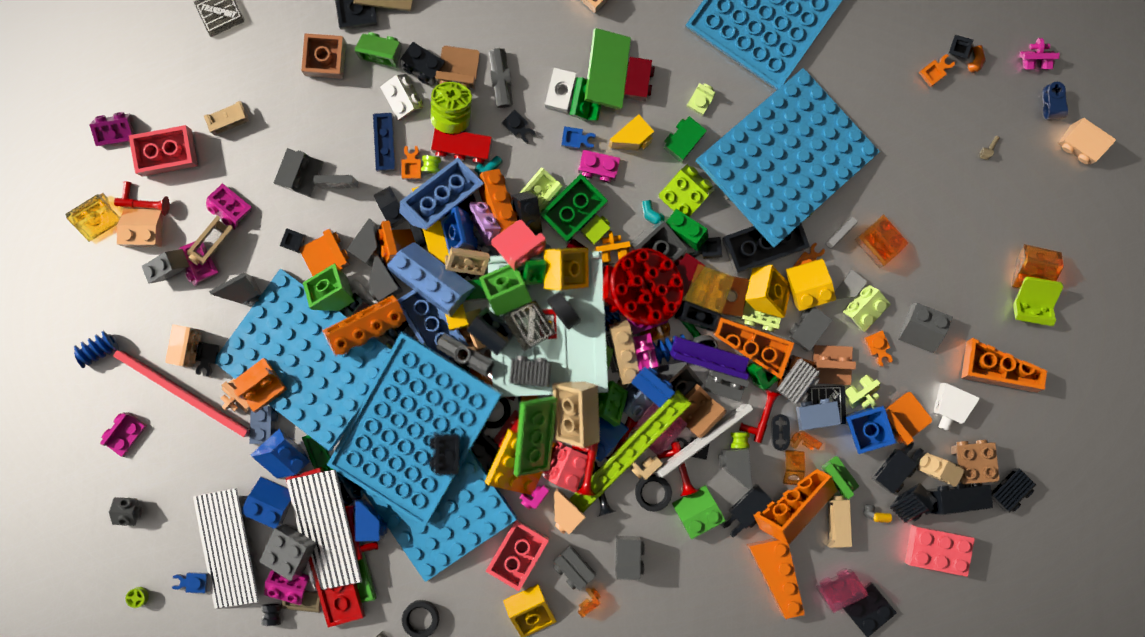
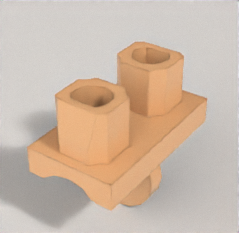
(229, 389)

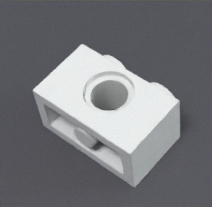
(559, 79)

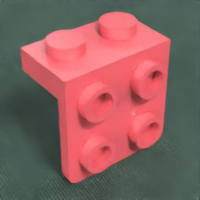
(518, 244)
(566, 467)

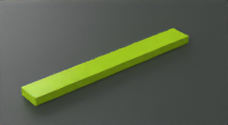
(632, 449)

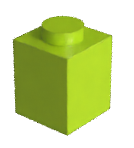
(596, 229)

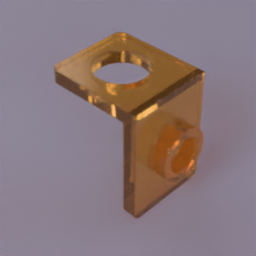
(794, 466)

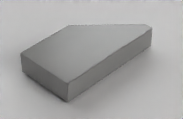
(841, 232)
(850, 286)

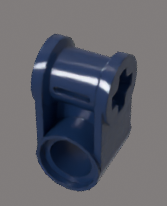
(1054, 103)

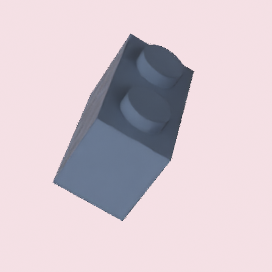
(818, 415)

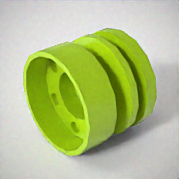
(450, 107)

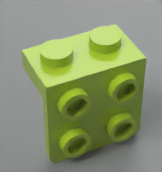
(686, 191)
(1037, 301)

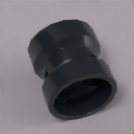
(271, 617)

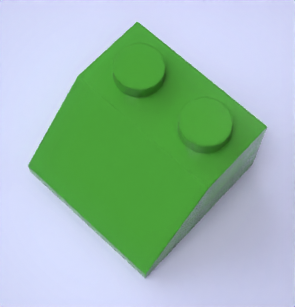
(379, 49)
(328, 290)
(505, 290)
(698, 512)

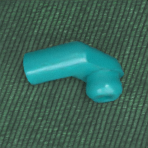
(492, 165)
(651, 215)

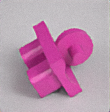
(1048, 57)
(645, 351)

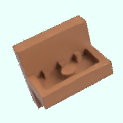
(833, 364)

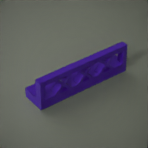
(709, 357)

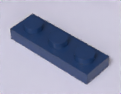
(384, 142)

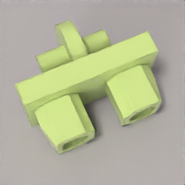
(870, 387)

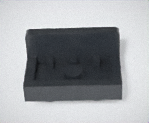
(421, 63)

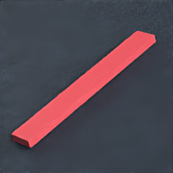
(182, 393)

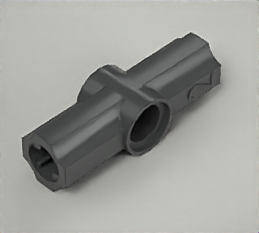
(500, 78)
(456, 348)

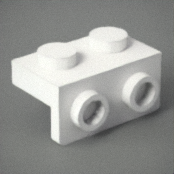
(402, 95)

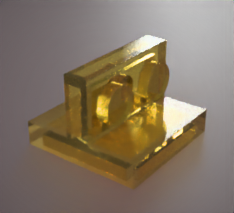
(93, 217)
(709, 288)

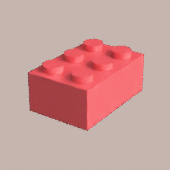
(163, 151)
(939, 550)
(517, 555)

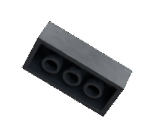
(750, 248)

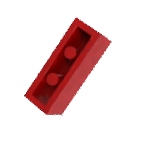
(462, 146)

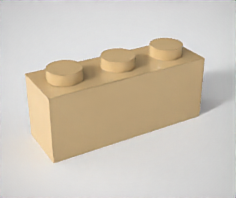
(624, 351)

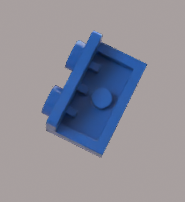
(652, 386)

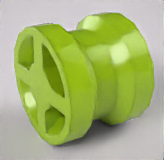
(431, 164)
(740, 440)
(133, 599)

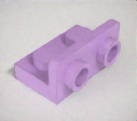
(484, 221)

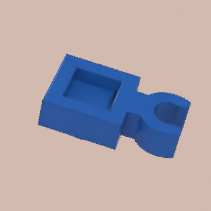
(573, 138)
(194, 582)

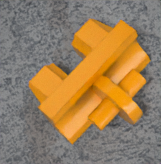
(621, 248)

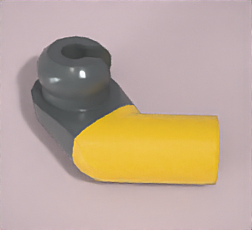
(875, 516)

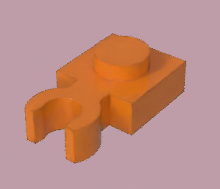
(934, 72)
(411, 166)
(806, 258)
(878, 345)

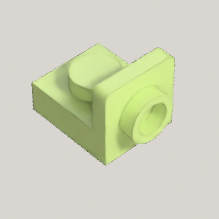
(701, 98)

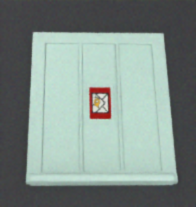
(574, 353)

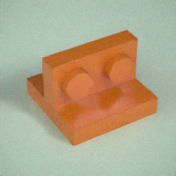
(259, 385)

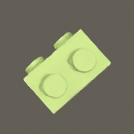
(544, 187)
(867, 307)
(754, 317)

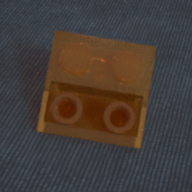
(881, 241)
(1037, 263)

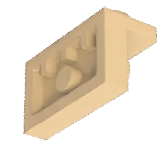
(467, 261)
(649, 466)

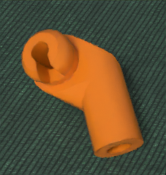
(979, 60)

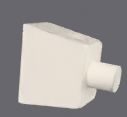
(953, 405)

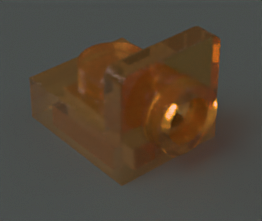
(658, 332)
(809, 441)
(588, 605)

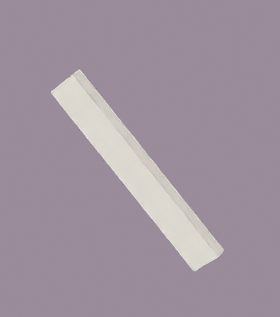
(700, 443)

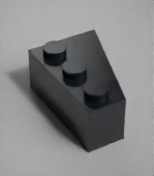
(961, 498)

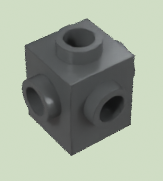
(125, 511)

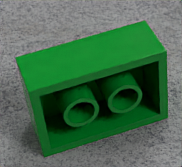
(574, 208)

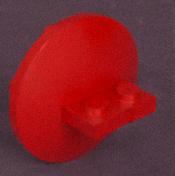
(646, 287)

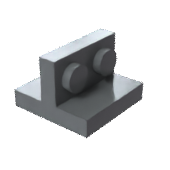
(298, 172)
(725, 385)

